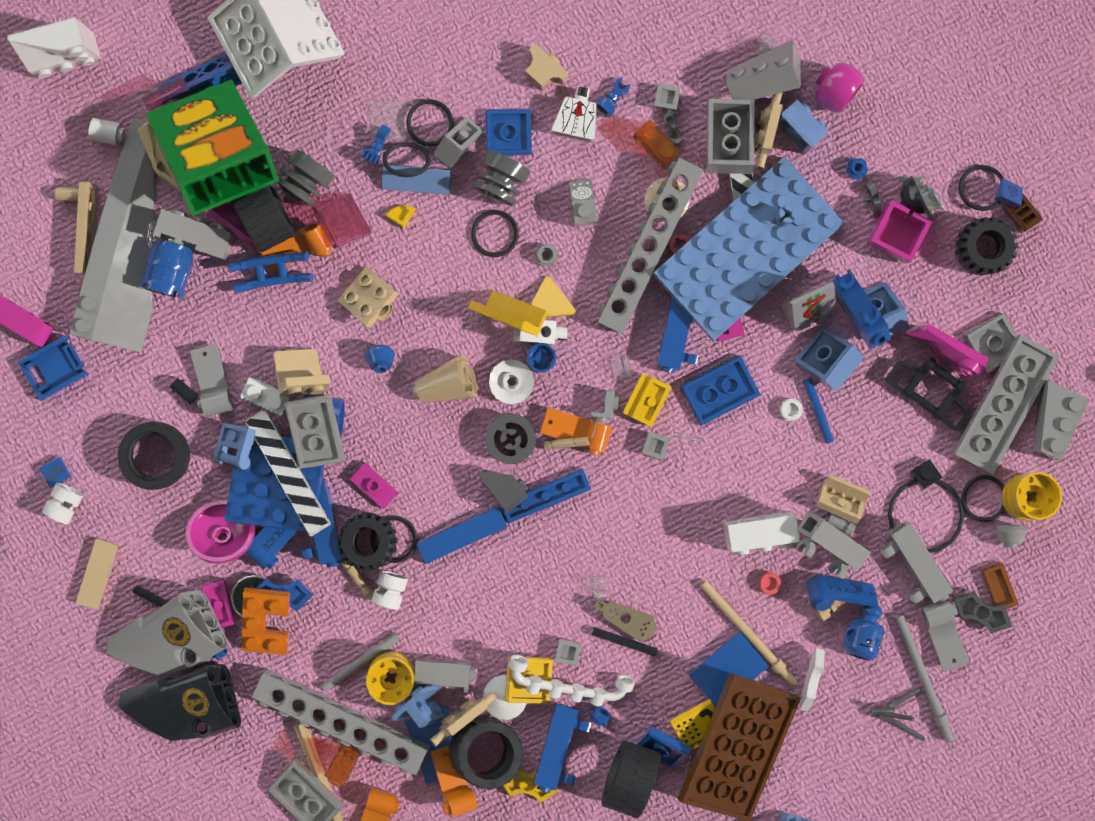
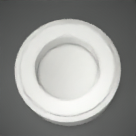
(790, 409)

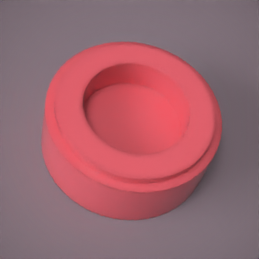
(769, 583)

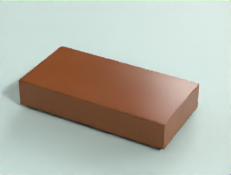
(999, 585)

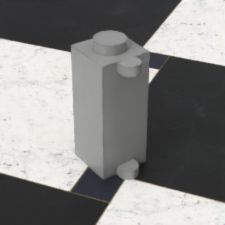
(443, 673)

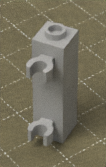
(834, 541)
(920, 563)

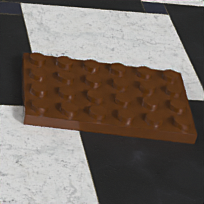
(739, 747)

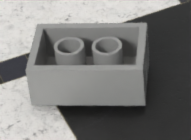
(730, 136)

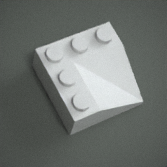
(55, 47)

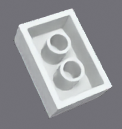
(761, 533)

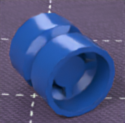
(541, 357)

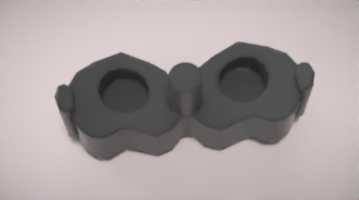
(671, 122)
(874, 197)

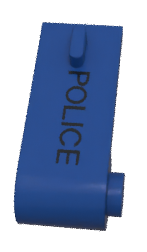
(267, 546)
(825, 590)

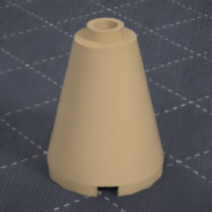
(447, 382)

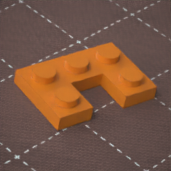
(256, 606)

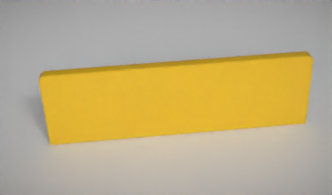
(511, 312)

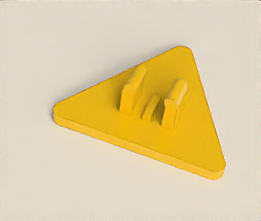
(552, 300)

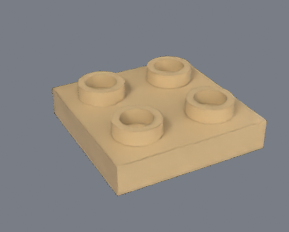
(369, 298)

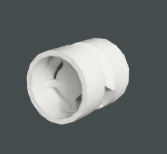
(57, 509)
(389, 590)

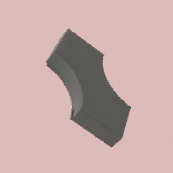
(992, 616)

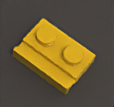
(647, 399)

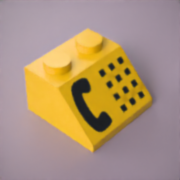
(693, 724)

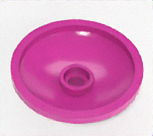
(208, 527)

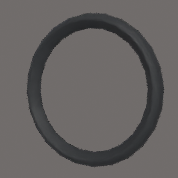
(412, 110)
(405, 144)
(961, 192)
(494, 212)
(964, 504)
(414, 533)

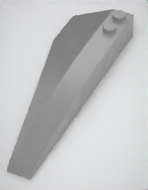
(110, 300)

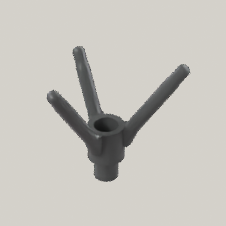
(887, 713)

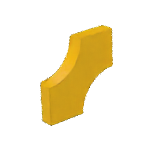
(524, 783)

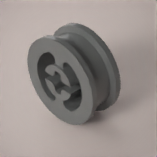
(521, 453)

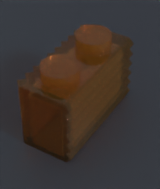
(656, 144)
(342, 765)

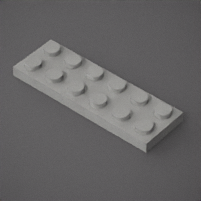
(1005, 404)

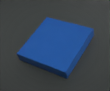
(509, 132)
(670, 749)

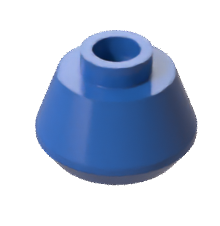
(379, 358)

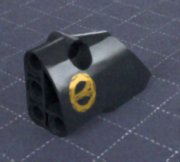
(185, 704)

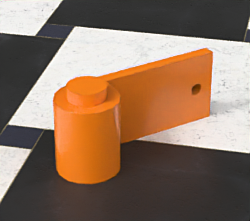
(307, 239)
(566, 426)
(456, 794)
(380, 806)

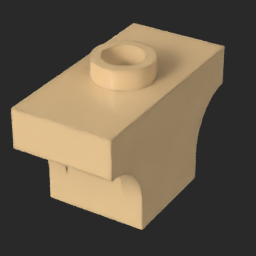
(544, 68)

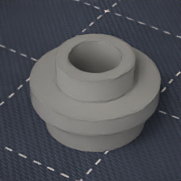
(546, 262)

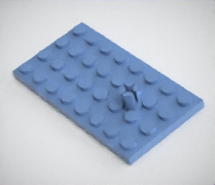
(748, 248)

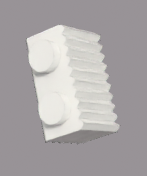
(265, 396)

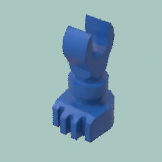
(606, 105)
(372, 154)

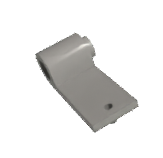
(215, 393)
(944, 635)

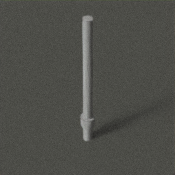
(940, 718)

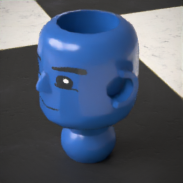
(864, 635)

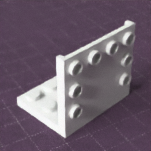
(273, 37)

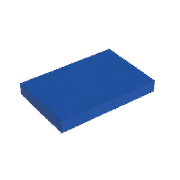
(720, 390)
(733, 656)
(424, 735)

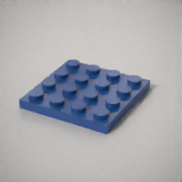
(258, 496)

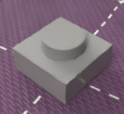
(667, 97)
(655, 446)
(568, 652)

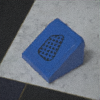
(1009, 194)

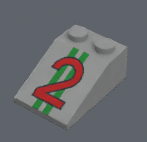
(810, 306)

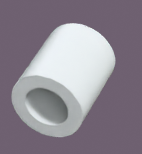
(106, 131)

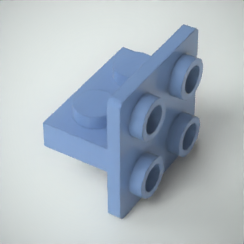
(420, 707)

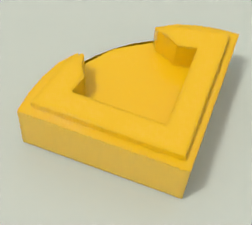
(401, 214)

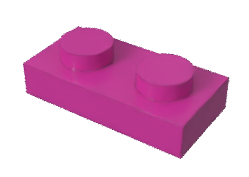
(220, 602)

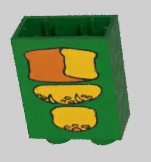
(212, 147)

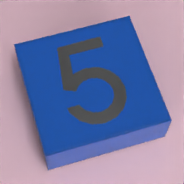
(55, 472)

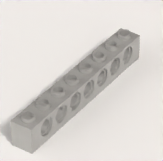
(690, 174)
(353, 720)

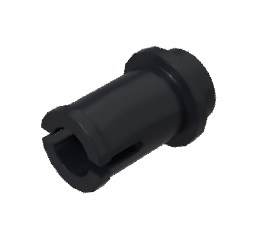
(183, 391)

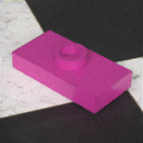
(374, 485)

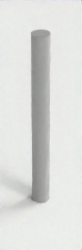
(357, 664)

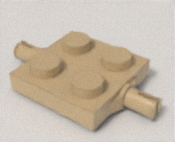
(768, 124)
(468, 711)

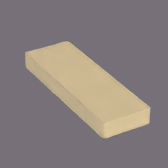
(97, 573)

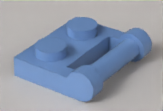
(237, 438)

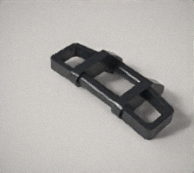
(937, 412)

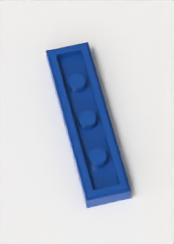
(550, 494)
(462, 535)

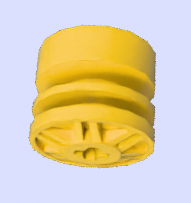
(1043, 497)
(388, 690)

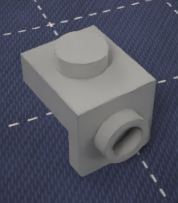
(610, 403)

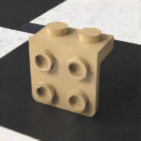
(299, 372)

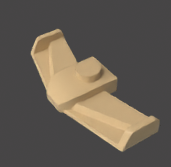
(154, 153)

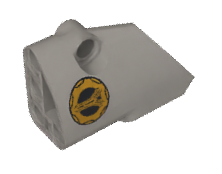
(172, 637)

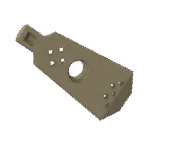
(633, 624)

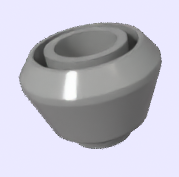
(1010, 535)

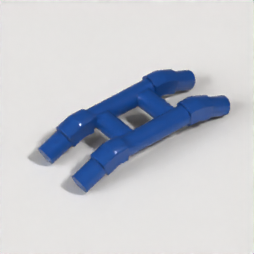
(262, 281)

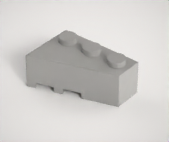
(766, 74)
(194, 234)
(1057, 419)

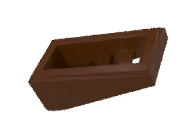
(1030, 211)

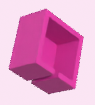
(897, 234)

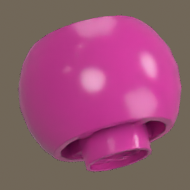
(838, 86)

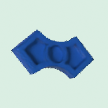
(298, 591)

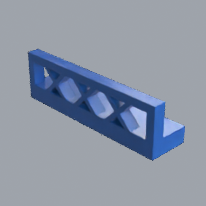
(222, 73)

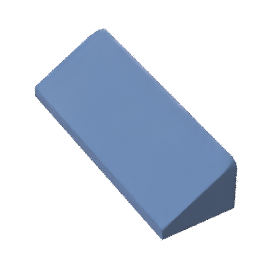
(430, 181)

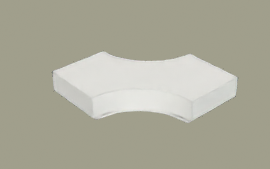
(810, 687)

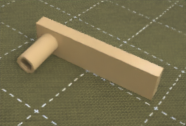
(86, 213)

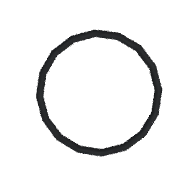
(961, 511)

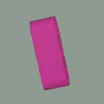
(24, 322)

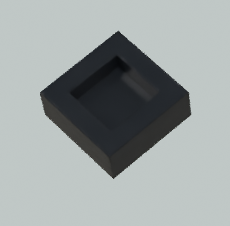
(926, 474)

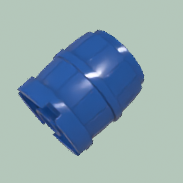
(167, 269)

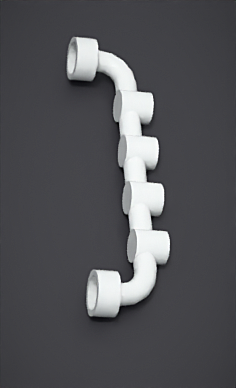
(576, 691)

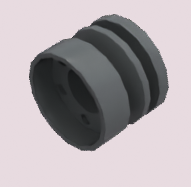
(304, 178)
(501, 178)

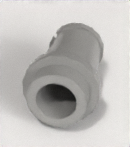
(841, 524)

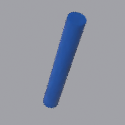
(818, 410)

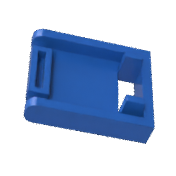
(58, 366)

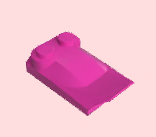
(962, 357)

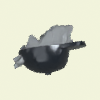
(919, 196)

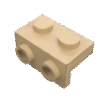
(842, 498)

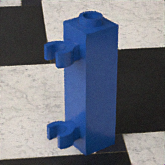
(861, 310)
(674, 340)
(326, 539)
(555, 748)

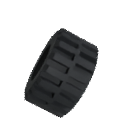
(1004, 241)
(349, 547)

